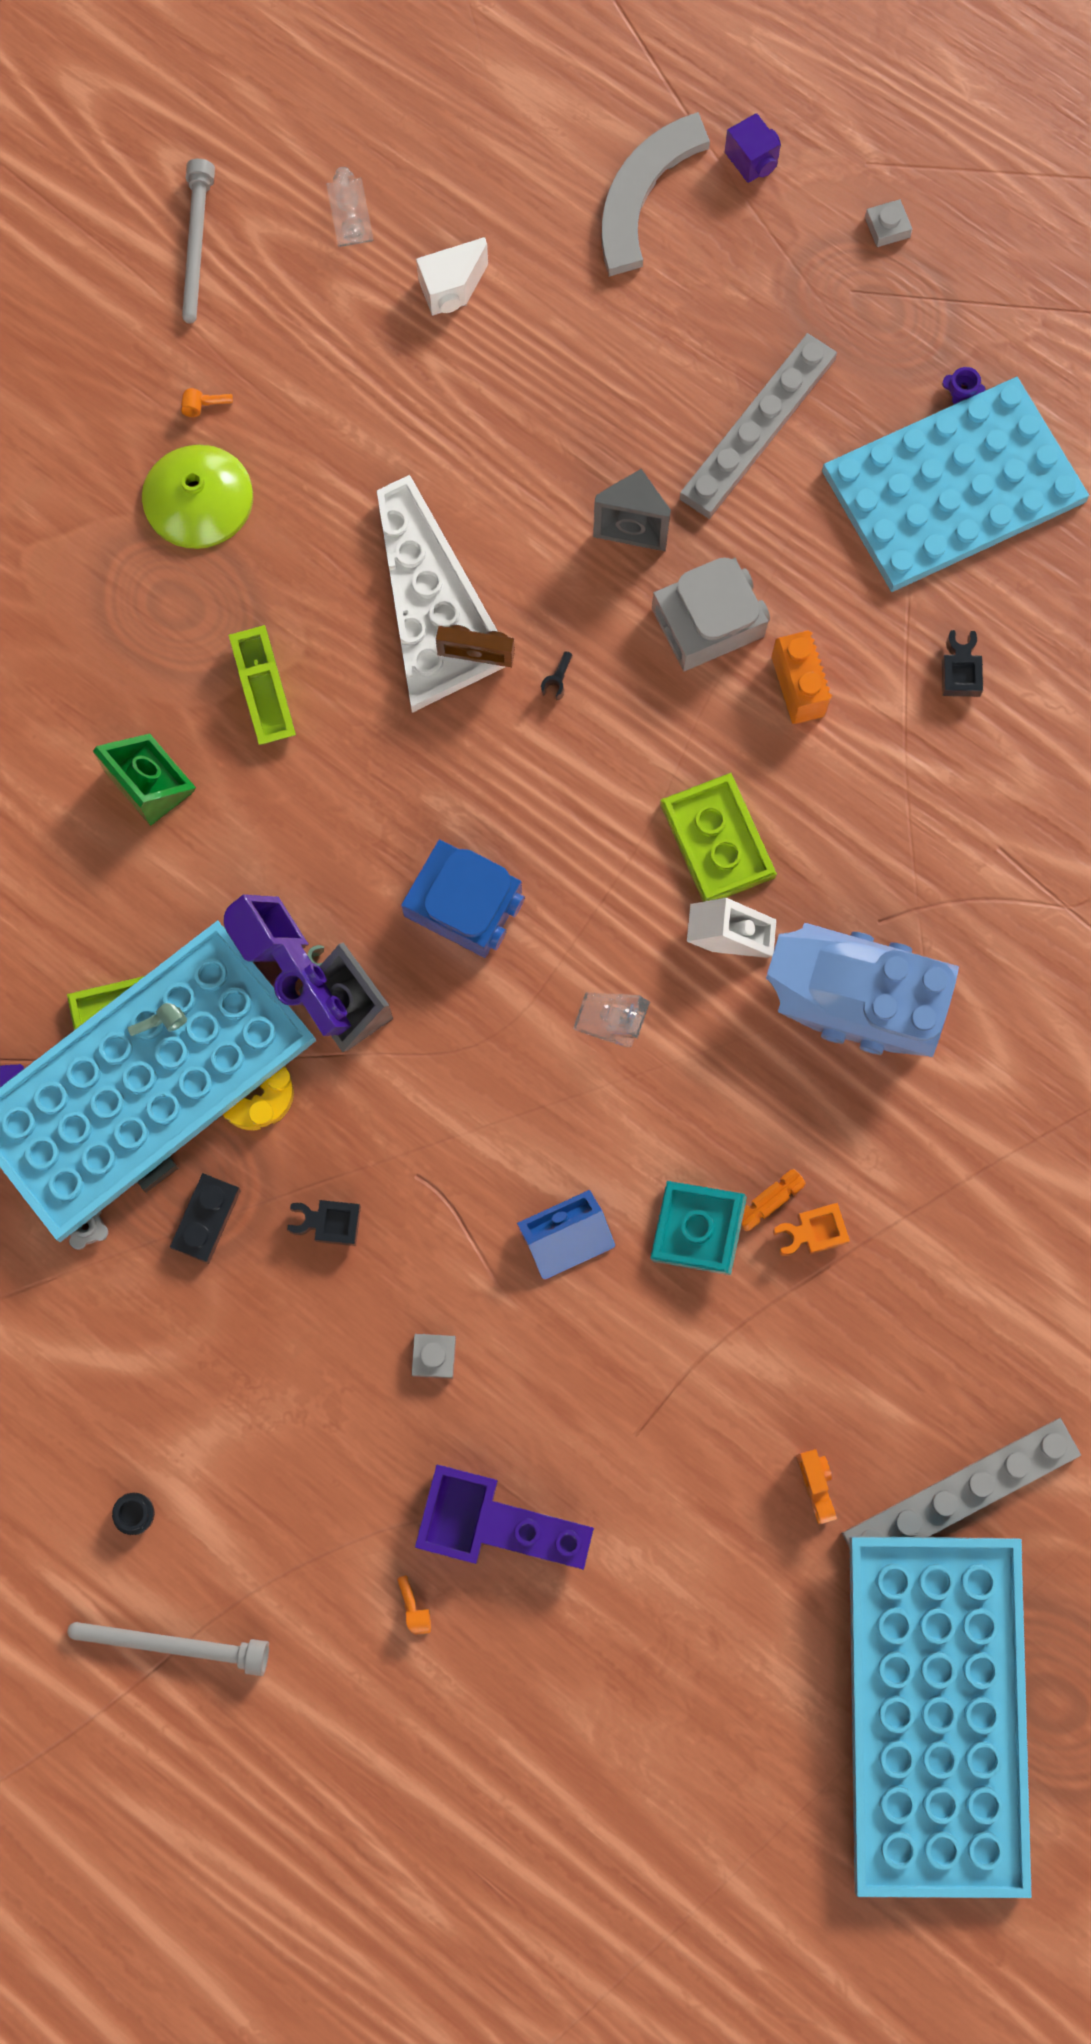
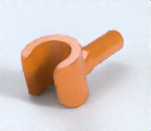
(194, 399)
(417, 1620)

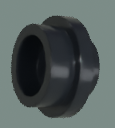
(133, 1513)

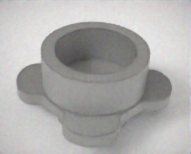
(96, 1232)

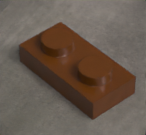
(468, 645)

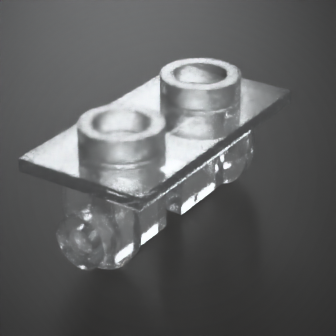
(349, 209)

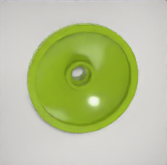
(202, 513)

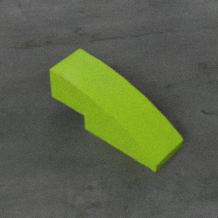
(262, 685)

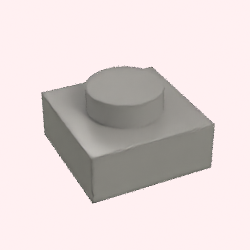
(888, 223)
(433, 1356)

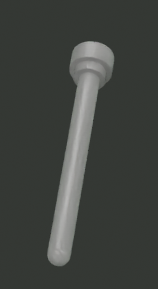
(200, 177)
(248, 1656)

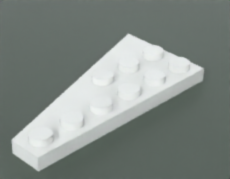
(427, 594)

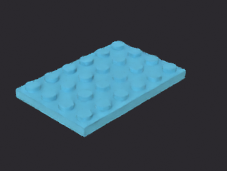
(954, 483)

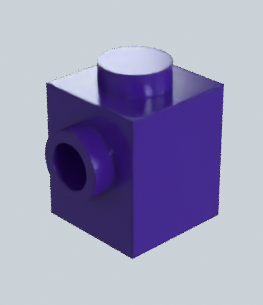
(752, 148)

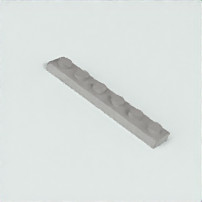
(758, 426)
(973, 1486)

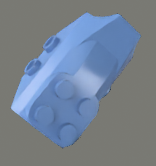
(862, 990)

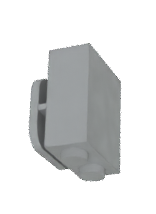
(710, 612)

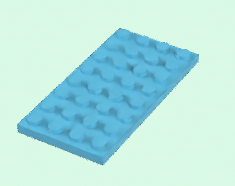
(119, 1104)
(939, 1718)

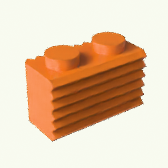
(801, 677)

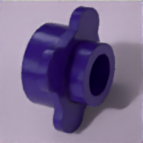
(963, 376)

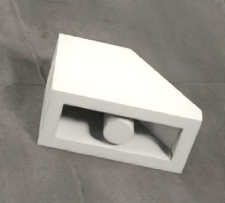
(452, 275)
(731, 928)

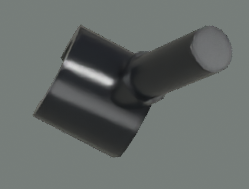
(558, 676)

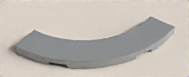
(635, 182)

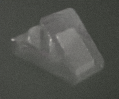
(612, 1017)

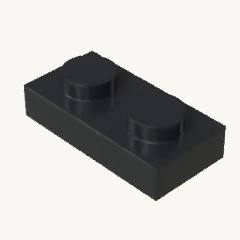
(205, 1218)

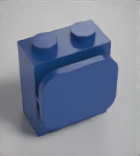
(464, 898)

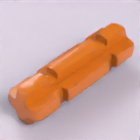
(772, 1199)

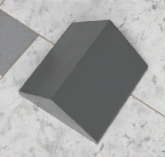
(632, 513)
(364, 1003)

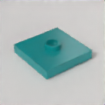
(698, 1227)

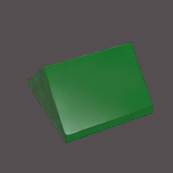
(145, 775)

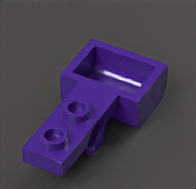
(267, 932)
(464, 1516)

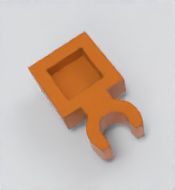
(818, 1228)
(815, 1475)

